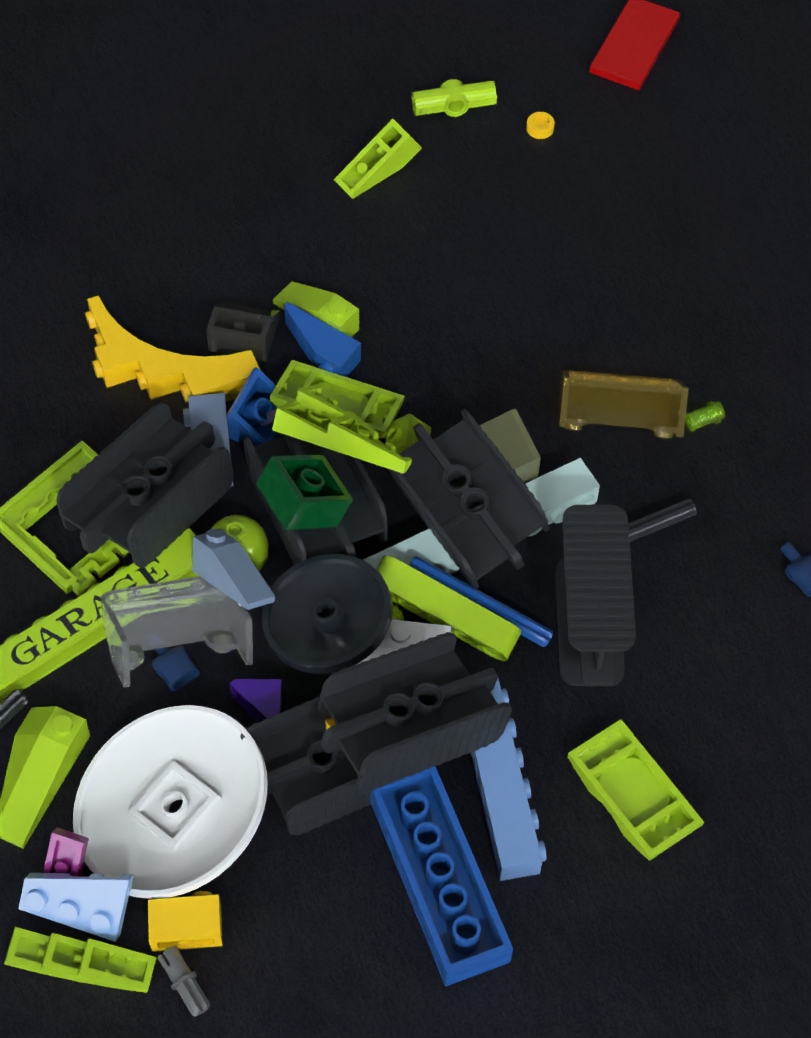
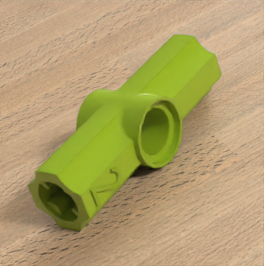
(454, 98)

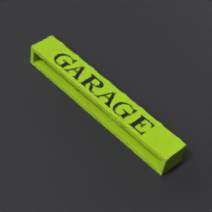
(80, 621)

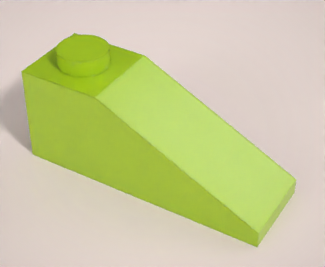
(378, 160)
(323, 305)

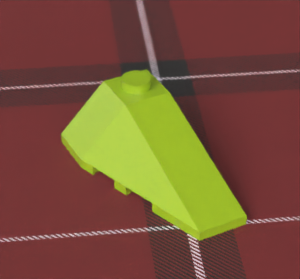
(37, 766)

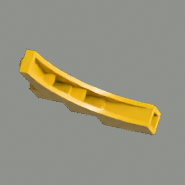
(159, 371)

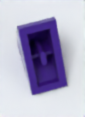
(258, 696)

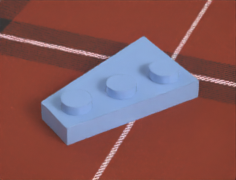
(85, 903)

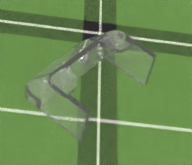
(171, 616)

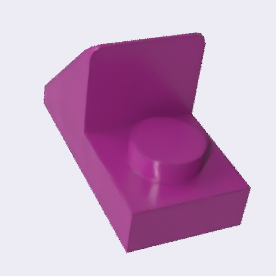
(66, 853)

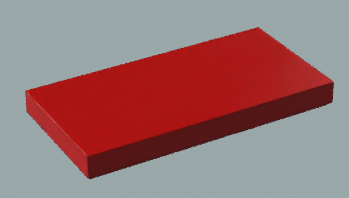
(634, 43)

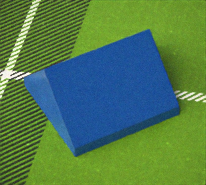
(250, 410)

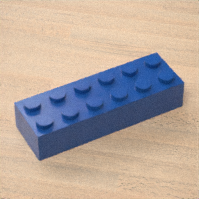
(441, 877)

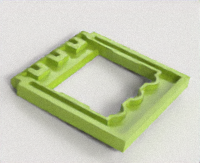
(34, 503)

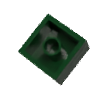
(304, 492)

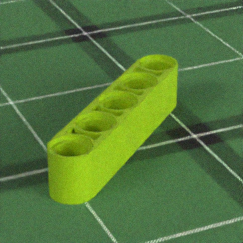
(446, 607)

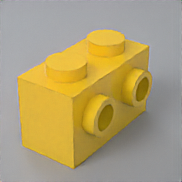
(185, 922)

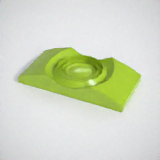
(368, 402)
(634, 790)

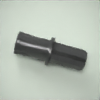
(184, 981)

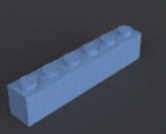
(506, 803)

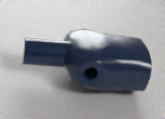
(799, 569)
(175, 667)

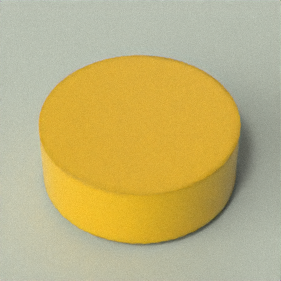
(540, 125)

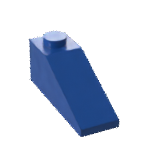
(322, 343)

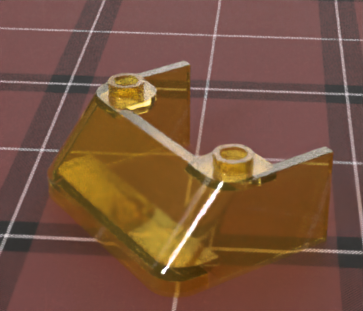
(622, 402)

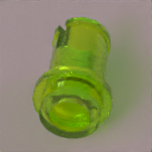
(706, 415)

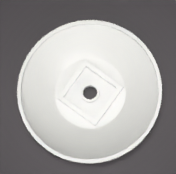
(146, 767)

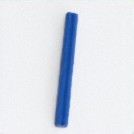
(529, 628)

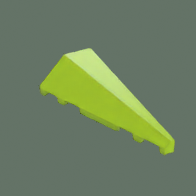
(326, 425)

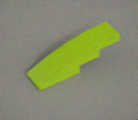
(80, 961)

